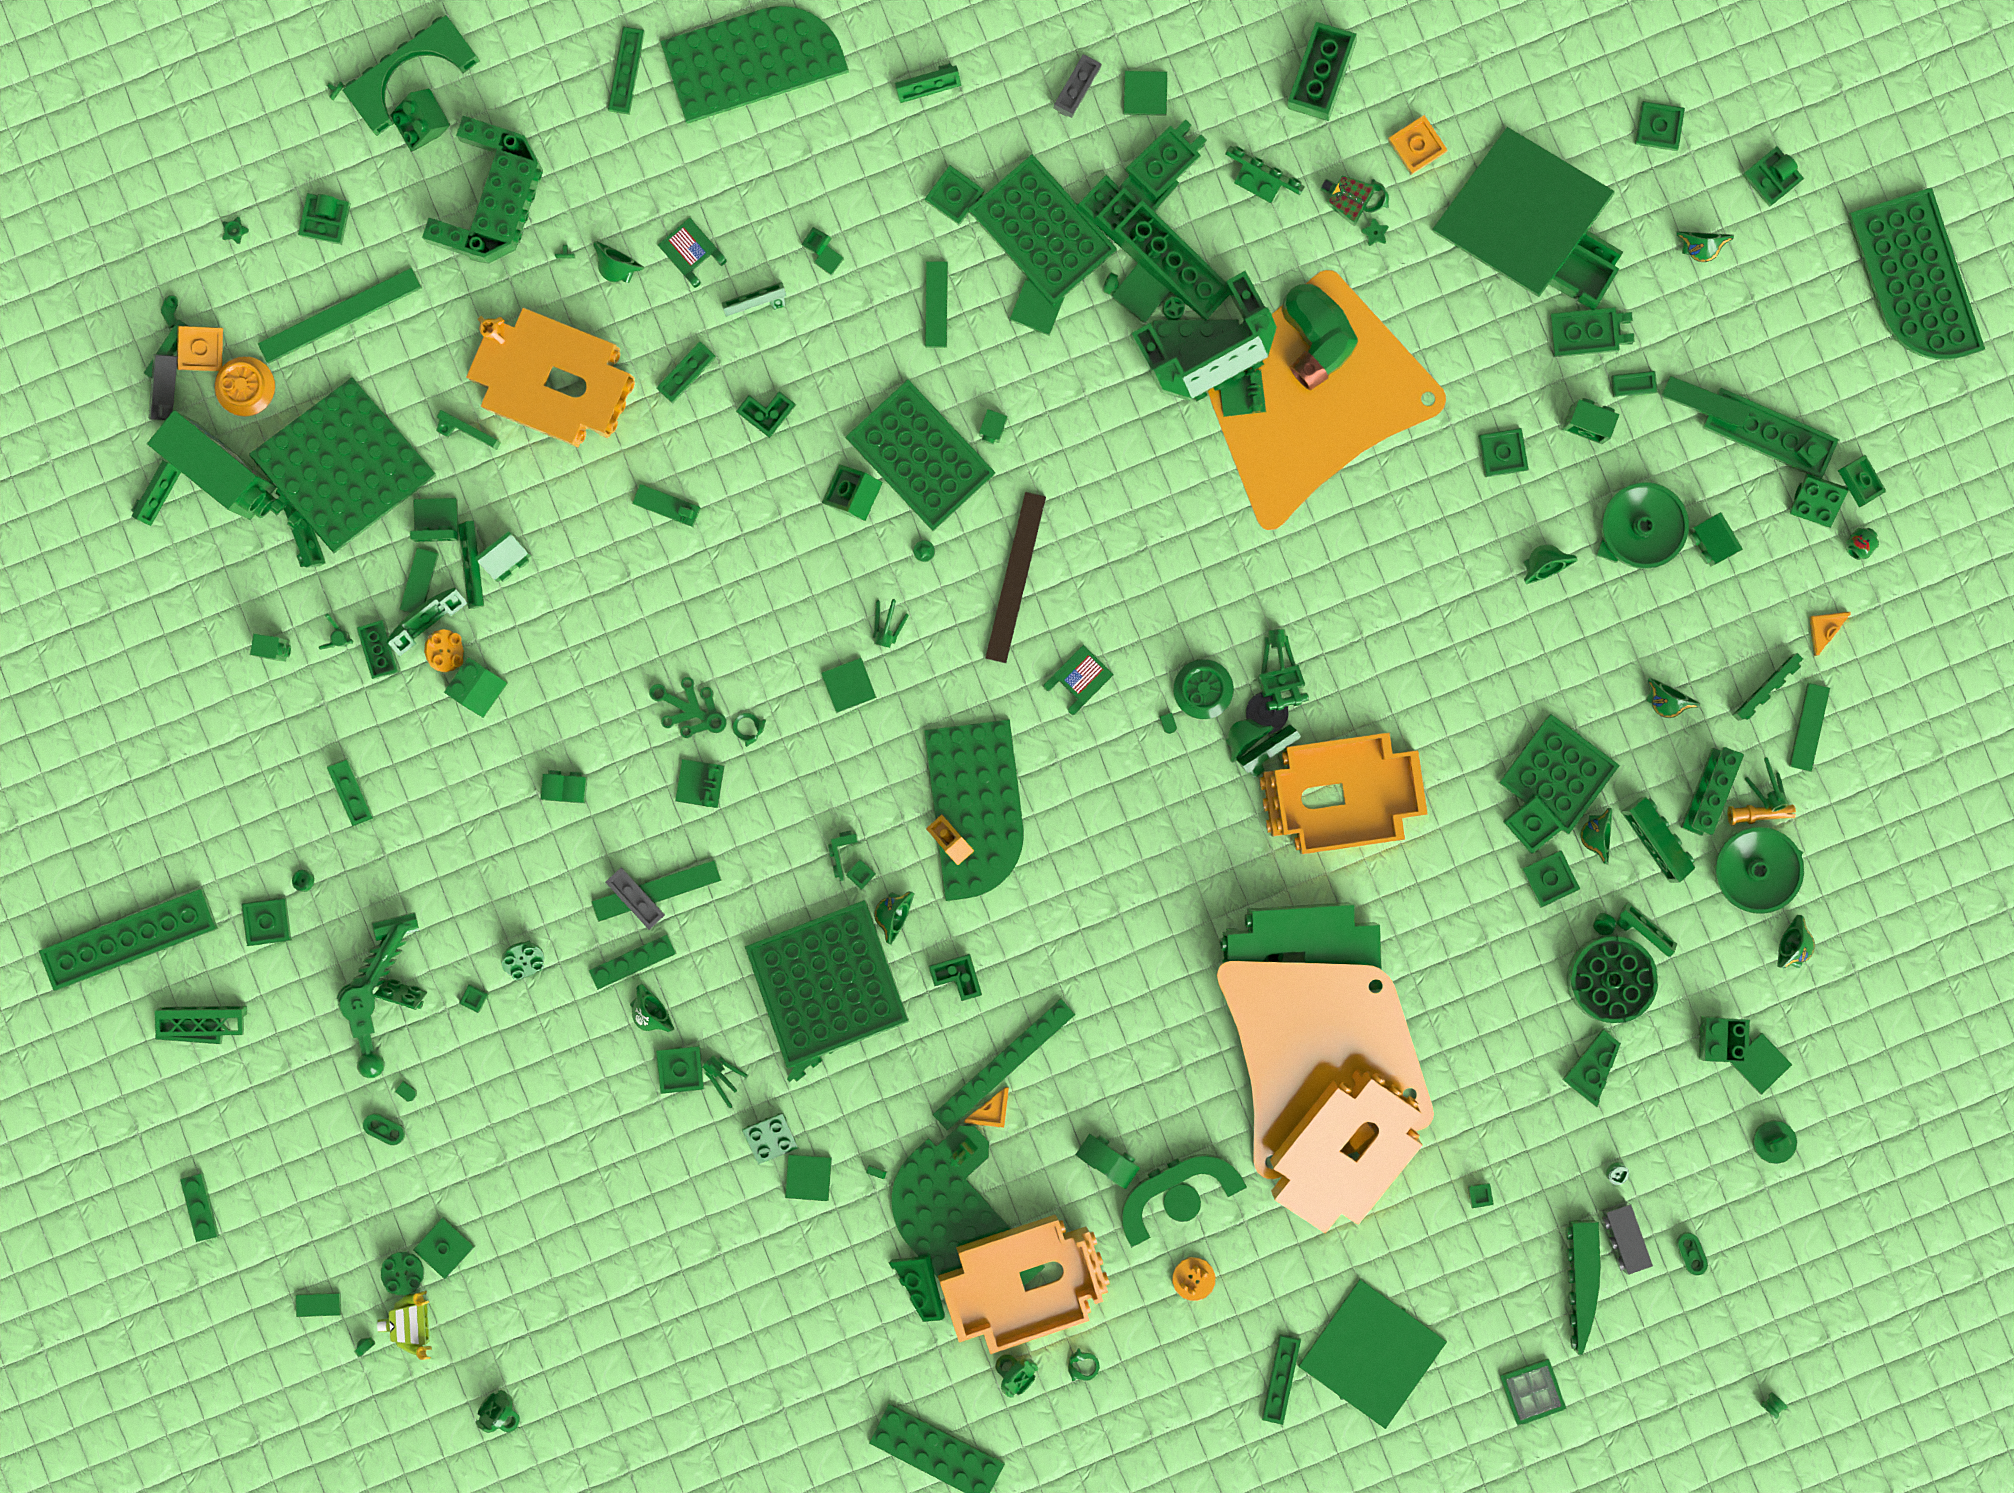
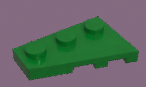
(1591, 1070)
(919, 1280)

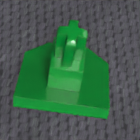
(965, 1149)

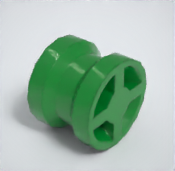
(1172, 304)
(1774, 1405)

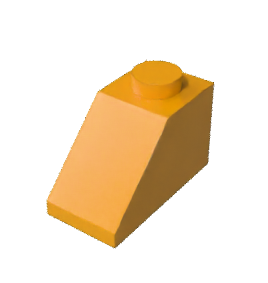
(949, 839)

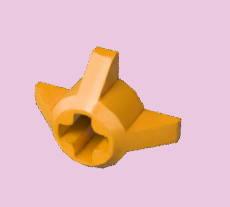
(493, 327)

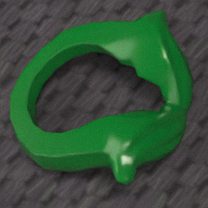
(1383, 202)
(759, 724)
(1079, 1356)

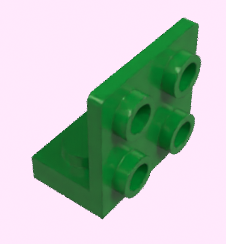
(435, 520)

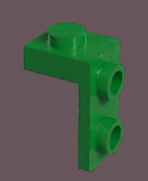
(844, 839)

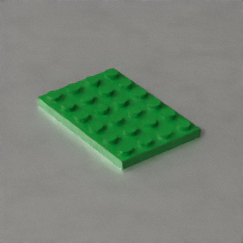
(1042, 230)
(920, 455)

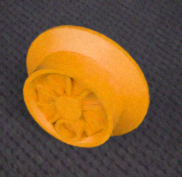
(244, 386)

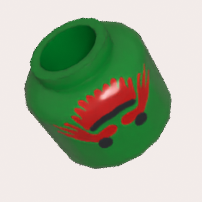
(1862, 543)

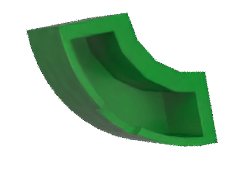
(1108, 1161)

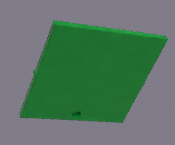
(1372, 1354)

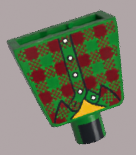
(1348, 197)

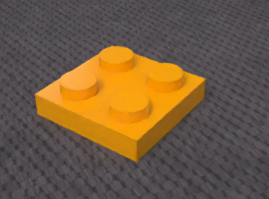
(1417, 144)
(199, 348)

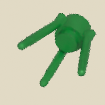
(884, 636)
(338, 637)
(1277, 640)
(1776, 799)
(714, 1068)

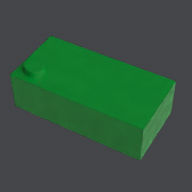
(1322, 71)

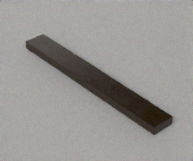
(1015, 577)

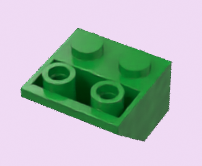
(419, 119)
(1724, 1039)

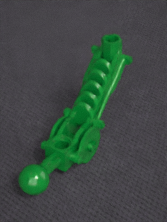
(357, 998)

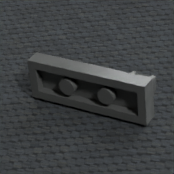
(1077, 86)
(162, 386)
(635, 898)

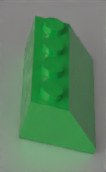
(1658, 839)

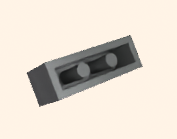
(1626, 1238)

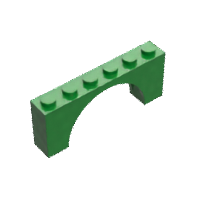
(369, 90)

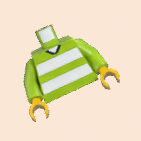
(409, 1324)

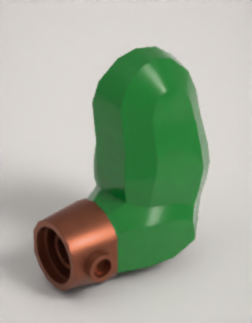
(1323, 329)

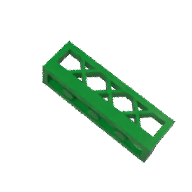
(203, 1013)

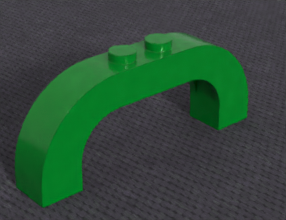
(1169, 1177)

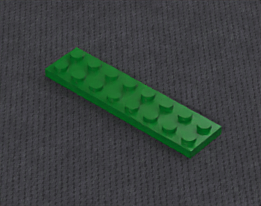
(128, 939)

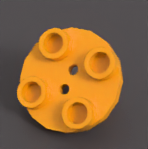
(444, 660)
(1186, 1286)

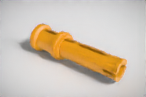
(1751, 814)

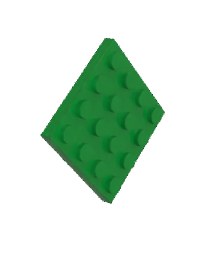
(1561, 770)

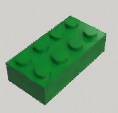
(377, 651)

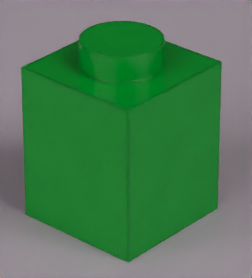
(992, 427)

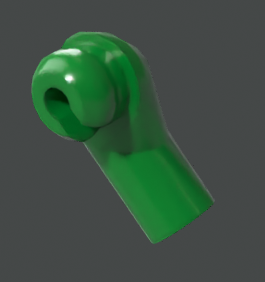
(168, 310)

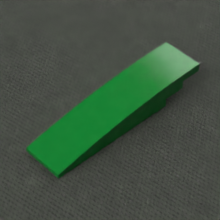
(1154, 246)

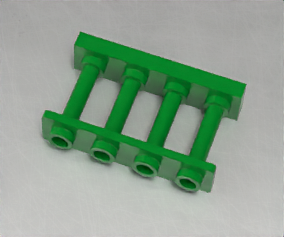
(1712, 791)

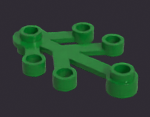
(691, 710)

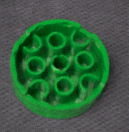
(1590, 974)

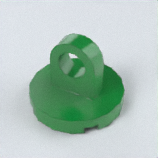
(1775, 1142)
(1018, 1377)
(495, 1412)

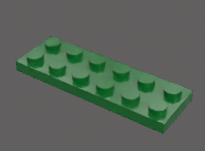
(1773, 435)
(936, 1452)

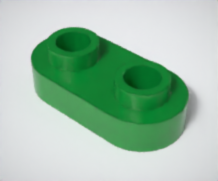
(384, 1129)
(1691, 1253)

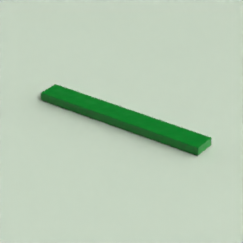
(339, 315)

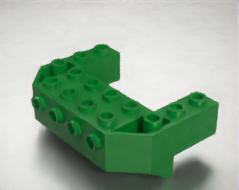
(504, 199)
(1217, 359)

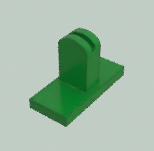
(336, 90)
(565, 253)

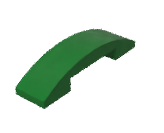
(423, 617)

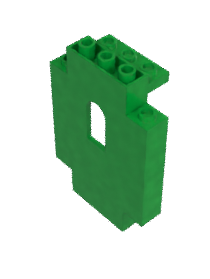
(1320, 930)

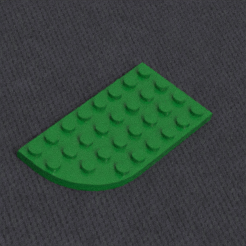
(751, 59)
(1917, 277)
(979, 796)
(942, 1211)

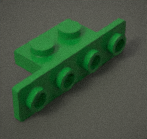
(1260, 178)

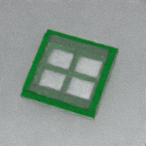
(1533, 1392)

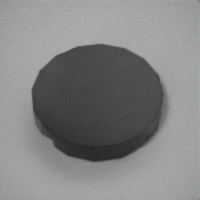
(1257, 711)

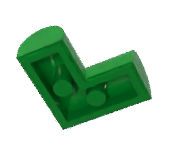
(769, 418)
(959, 970)

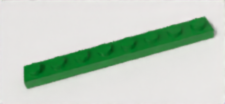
(1004, 1064)

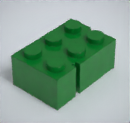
(1585, 276)

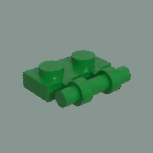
(1280, 681)

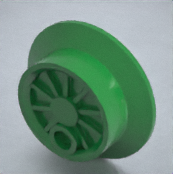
(1203, 689)

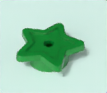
(240, 230)
(1369, 232)

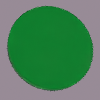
(1182, 1203)

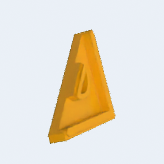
(1825, 628)
(992, 1112)

